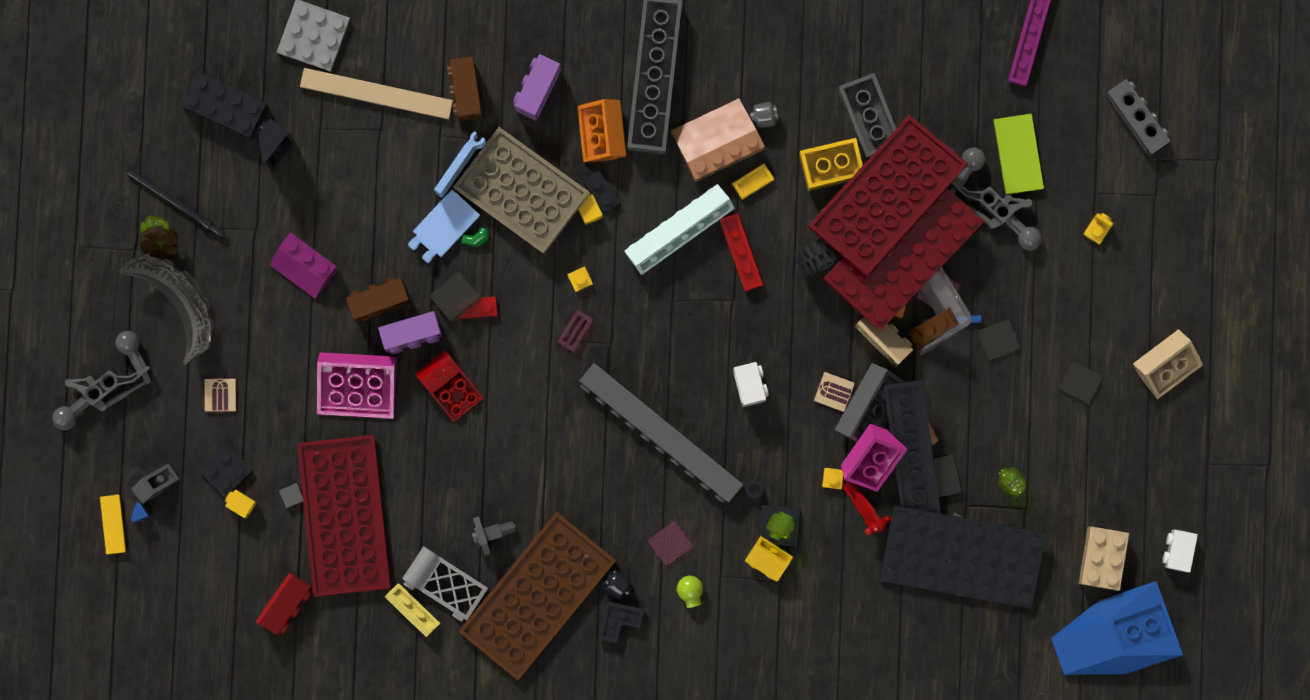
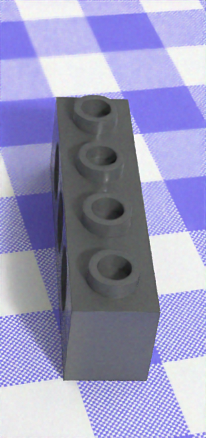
(1138, 128)

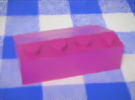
(356, 385)

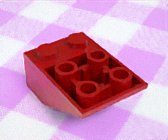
(449, 386)

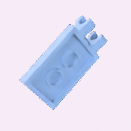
(459, 164)
(444, 226)

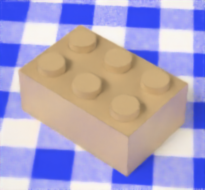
(1103, 558)

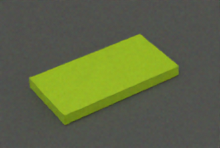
(1018, 154)

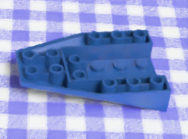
(1118, 635)

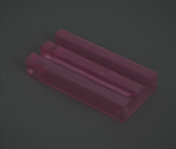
(567, 344)

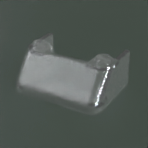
(941, 296)

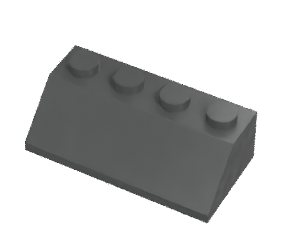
(867, 404)

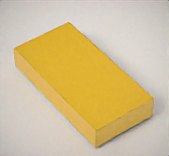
(753, 181)

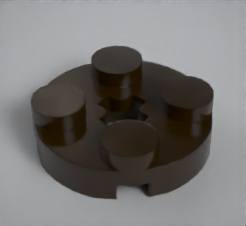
(159, 250)

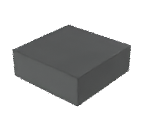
(291, 495)

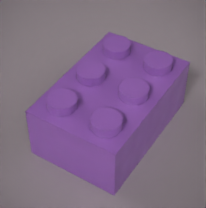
(537, 87)
(410, 333)

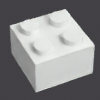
(749, 384)

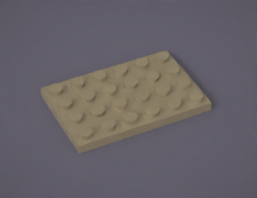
(521, 190)

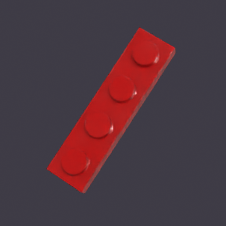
(741, 252)

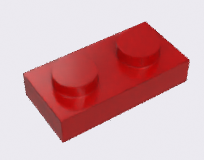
(484, 308)

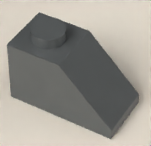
(155, 483)

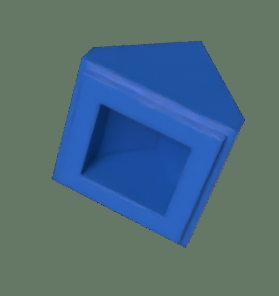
(139, 513)

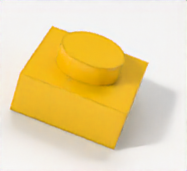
(580, 279)
(832, 478)

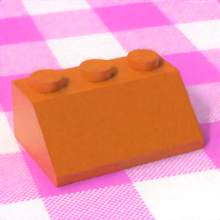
(601, 130)

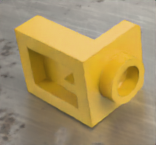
(1098, 228)

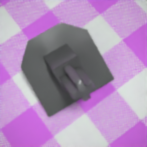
(490, 533)

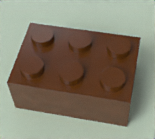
(465, 89)
(378, 299)

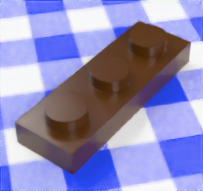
(933, 328)

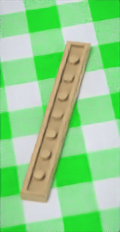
(376, 93)

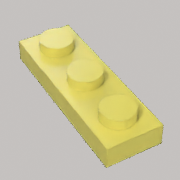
(412, 610)

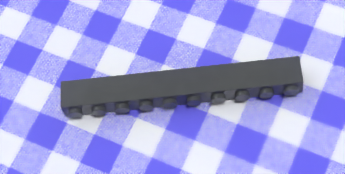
(661, 433)

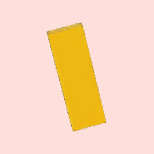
(113, 524)

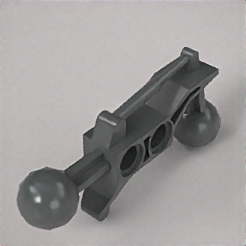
(1028, 237)
(127, 344)

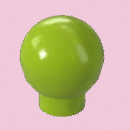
(690, 591)

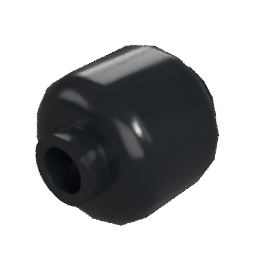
(616, 584)

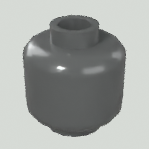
(764, 115)

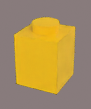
(590, 211)
(240, 503)

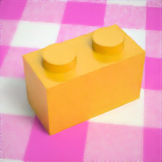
(768, 559)

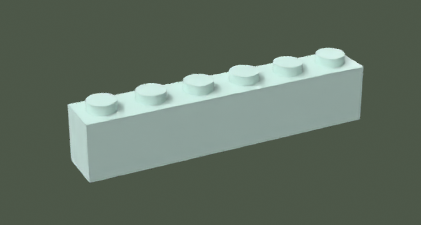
(679, 229)

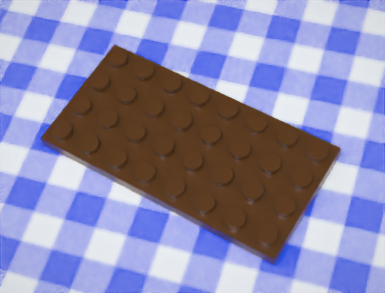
(537, 596)

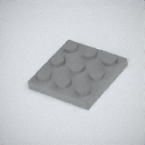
(313, 35)

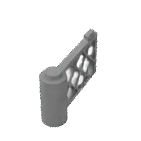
(421, 572)

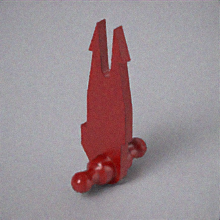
(866, 510)

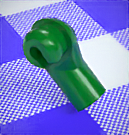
(476, 240)

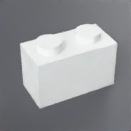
(1180, 550)

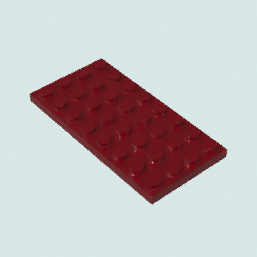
(887, 195)
(908, 264)
(343, 515)

